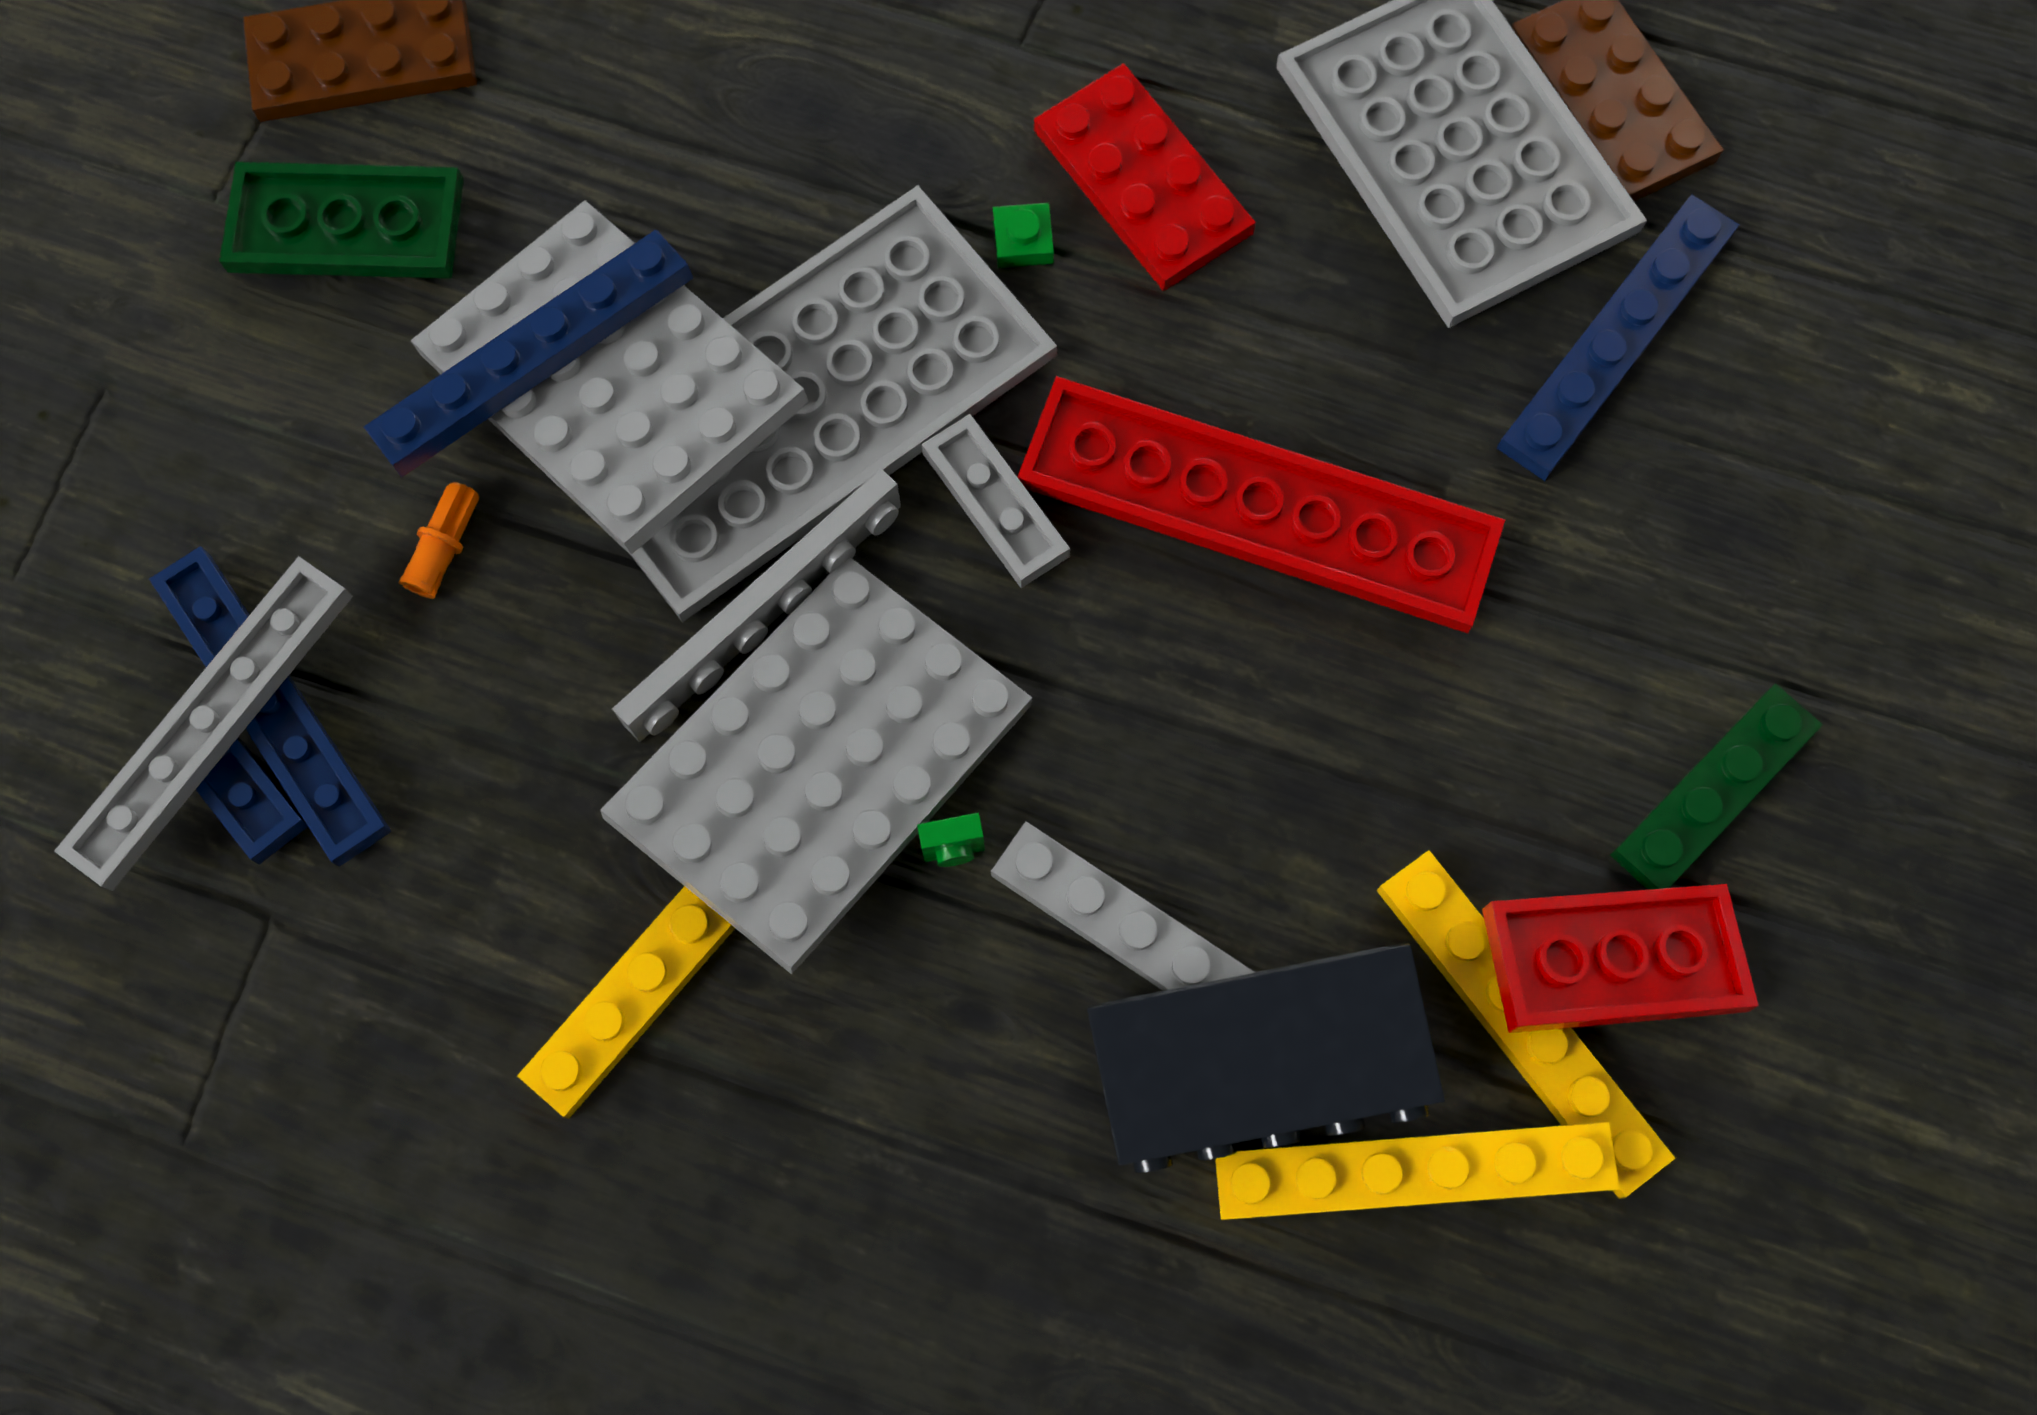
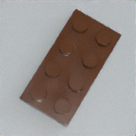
(355, 54)
(1619, 93)

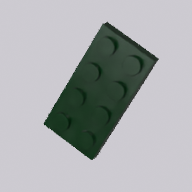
(342, 220)

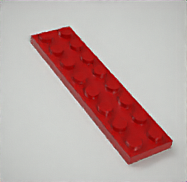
(1262, 504)

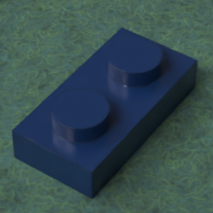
(250, 803)

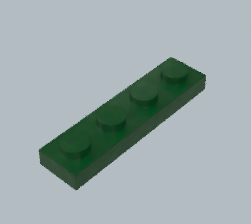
(1716, 790)

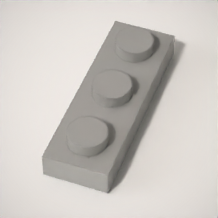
(995, 500)

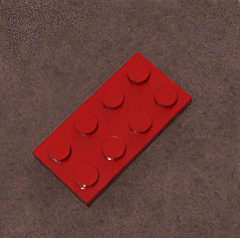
(1144, 176)
(1618, 957)

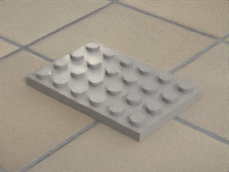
(1460, 149)
(640, 415)
(817, 762)

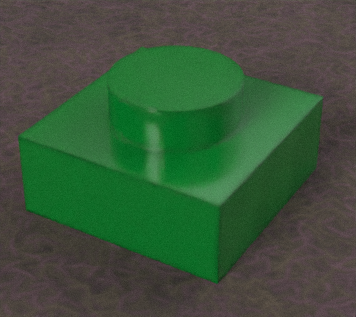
(1023, 235)
(951, 840)

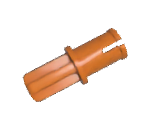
(439, 540)

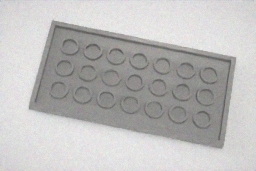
(892, 345)

